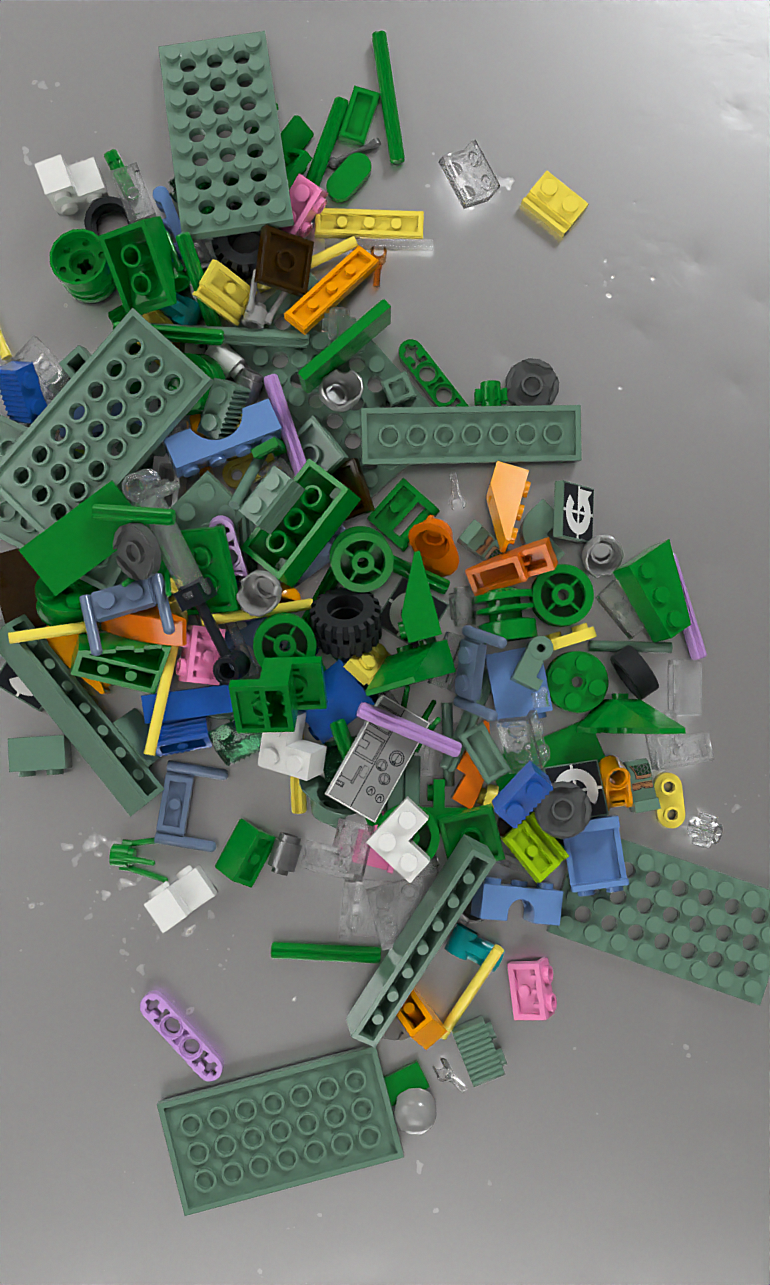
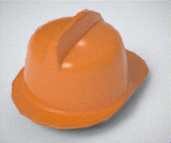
(436, 546)

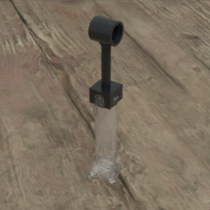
(183, 569)

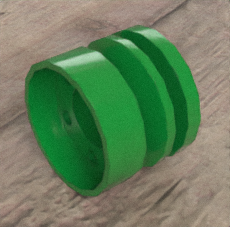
(82, 266)
(506, 613)

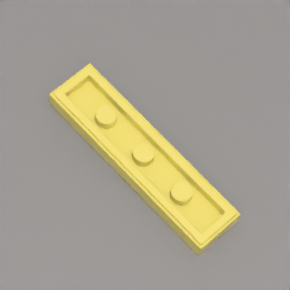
(369, 224)

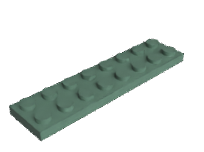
(470, 434)

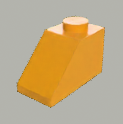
(421, 1020)

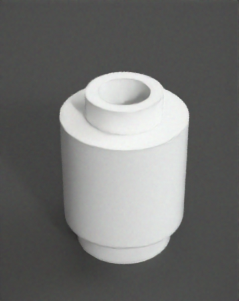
(228, 360)

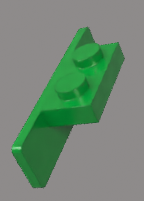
(294, 139)

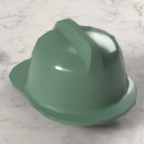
(322, 806)

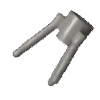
(255, 313)

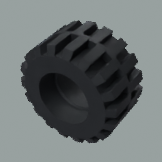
(238, 263)
(346, 622)

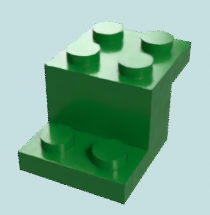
(276, 697)

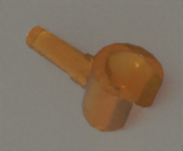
(377, 273)

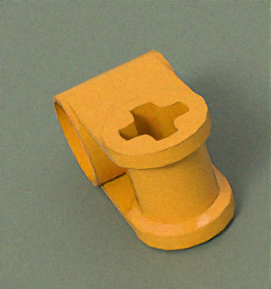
(616, 786)

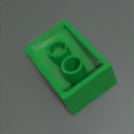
(141, 265)
(418, 610)
(413, 666)

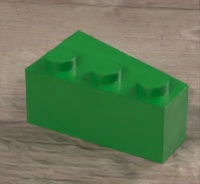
(655, 591)
(122, 662)

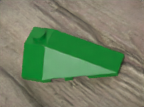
(628, 716)

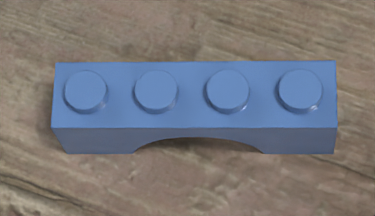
(191, 452)

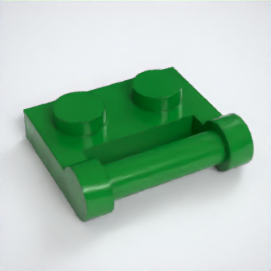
(396, 508)

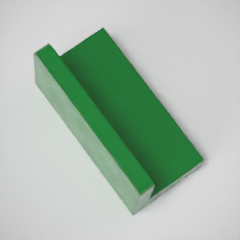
(245, 853)

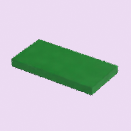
(345, 346)
(75, 541)
(566, 748)

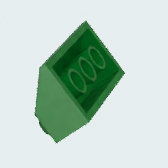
(305, 527)

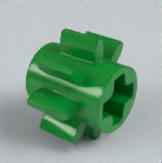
(490, 394)

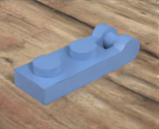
(166, 205)

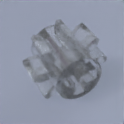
(337, 322)
(704, 830)

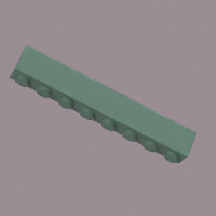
(79, 718)
(420, 940)

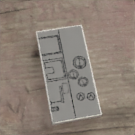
(374, 764)

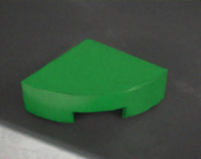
(270, 446)

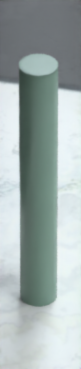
(246, 483)
(640, 646)
(447, 730)

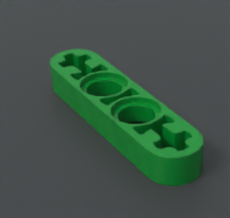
(431, 387)

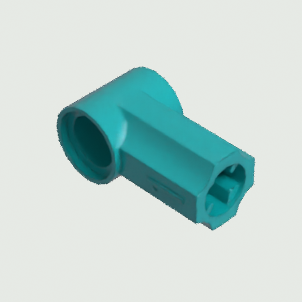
(184, 312)
(468, 945)

